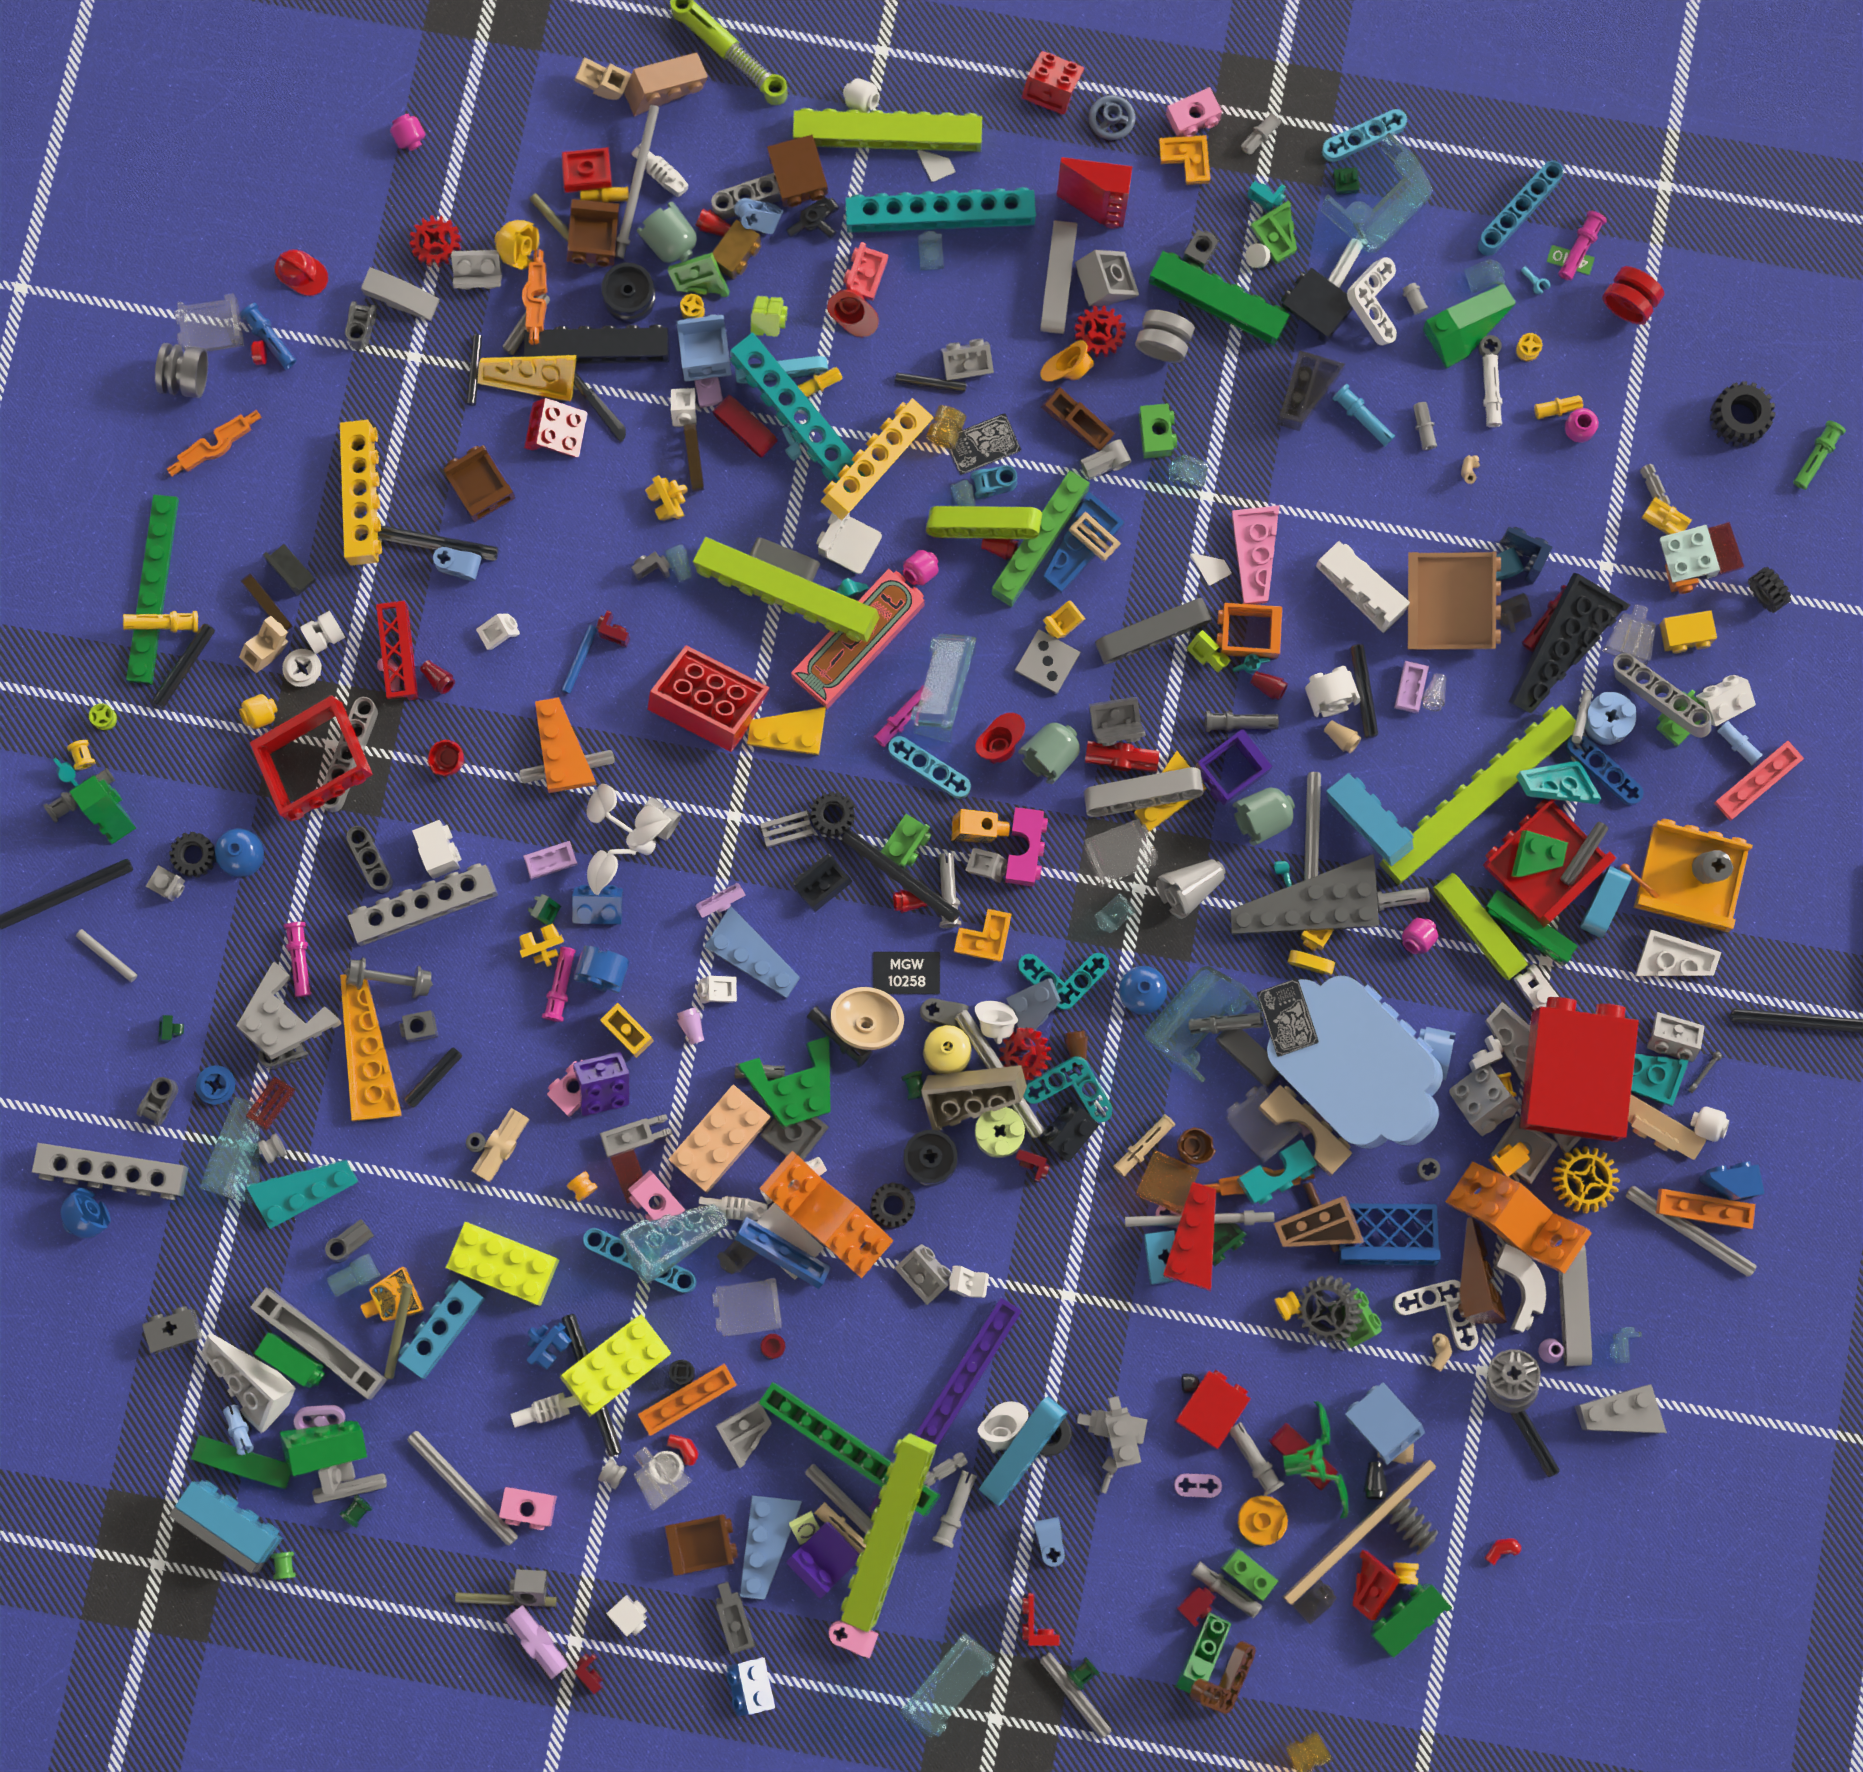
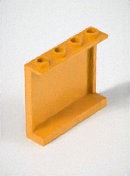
(1670, 874)

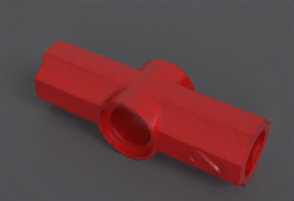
(1122, 756)

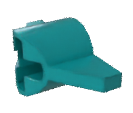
(850, 588)
(1251, 664)
(65, 772)

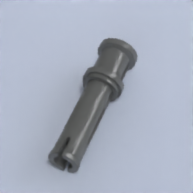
(1229, 721)
(66, 801)

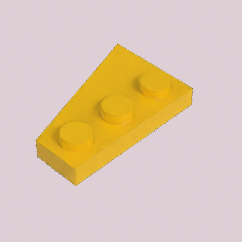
(789, 732)
(1156, 815)

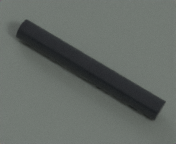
(474, 367)
(930, 382)

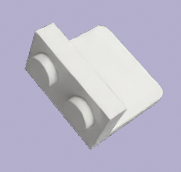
(848, 543)

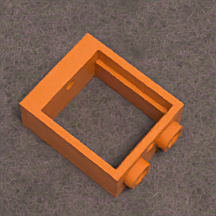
(1272, 612)

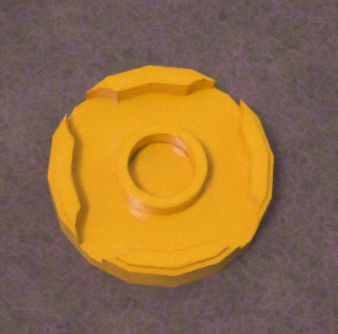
(1262, 1520)

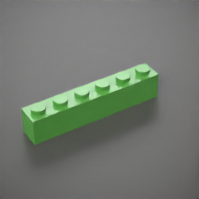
(1033, 551)

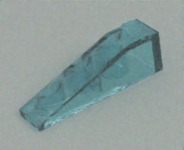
(235, 1155)
(664, 1242)

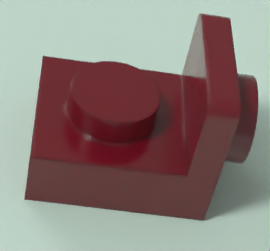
(615, 633)
(1030, 1160)
(590, 1678)

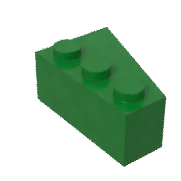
(102, 806)
(322, 1446)
(1409, 1618)

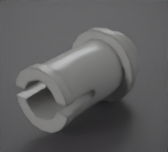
(1415, 298)

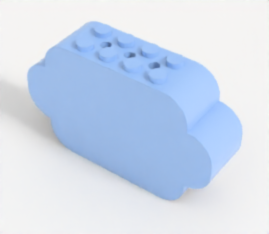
(1366, 1069)

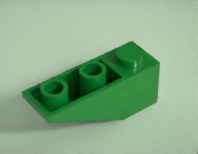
(1204, 1652)

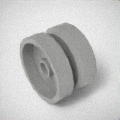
(1164, 336)

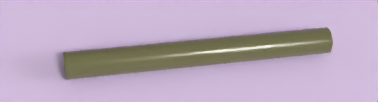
(552, 218)
(398, 1331)
(498, 1599)

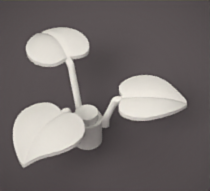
(648, 825)

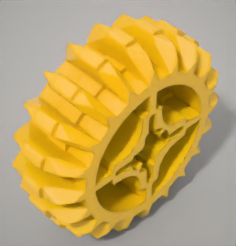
(1589, 1169)

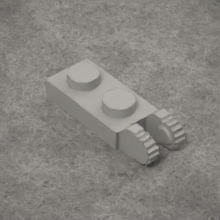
(633, 1135)

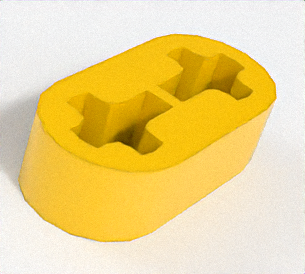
(1311, 962)

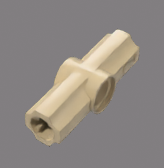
(500, 1145)

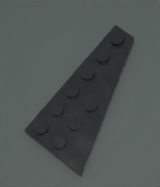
(1570, 633)

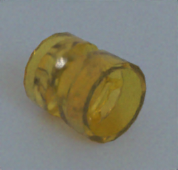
(947, 423)
(1308, 1753)

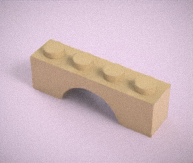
(1283, 1107)

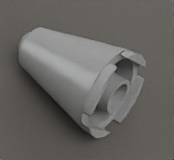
(1189, 886)

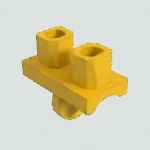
(671, 496)
(1665, 517)
(551, 939)

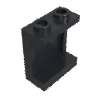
(1317, 303)

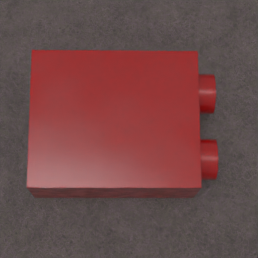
(1579, 1071)

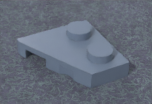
(1034, 1004)

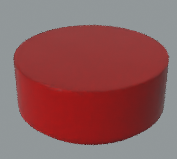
(259, 352)

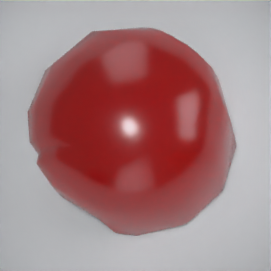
(445, 758)

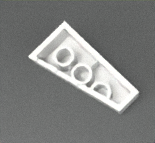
(1363, 586)

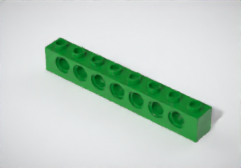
(837, 1440)

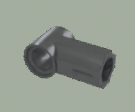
(351, 1240)

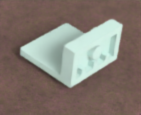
(1690, 554)

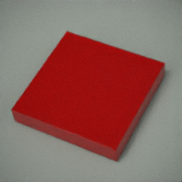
(586, 170)

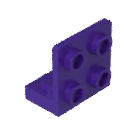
(602, 1083)
(823, 1559)

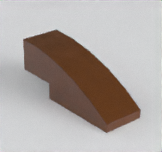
(1077, 419)

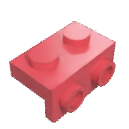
(866, 271)

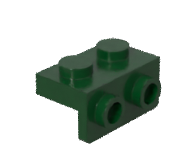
(1226, 1237)

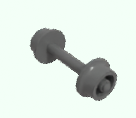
(420, 982)

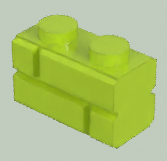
(768, 316)

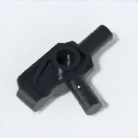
(814, 217)

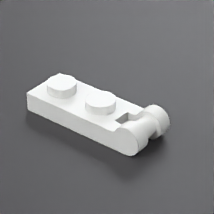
(1540, 993)

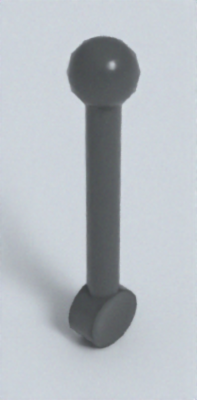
(1716, 1057)

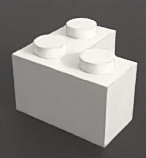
(436, 850)

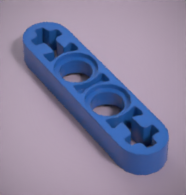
(1601, 772)

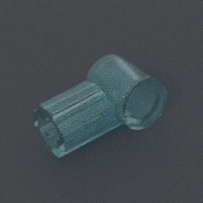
(358, 1273)

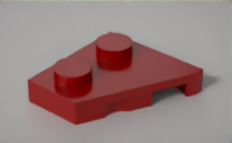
(1373, 1586)

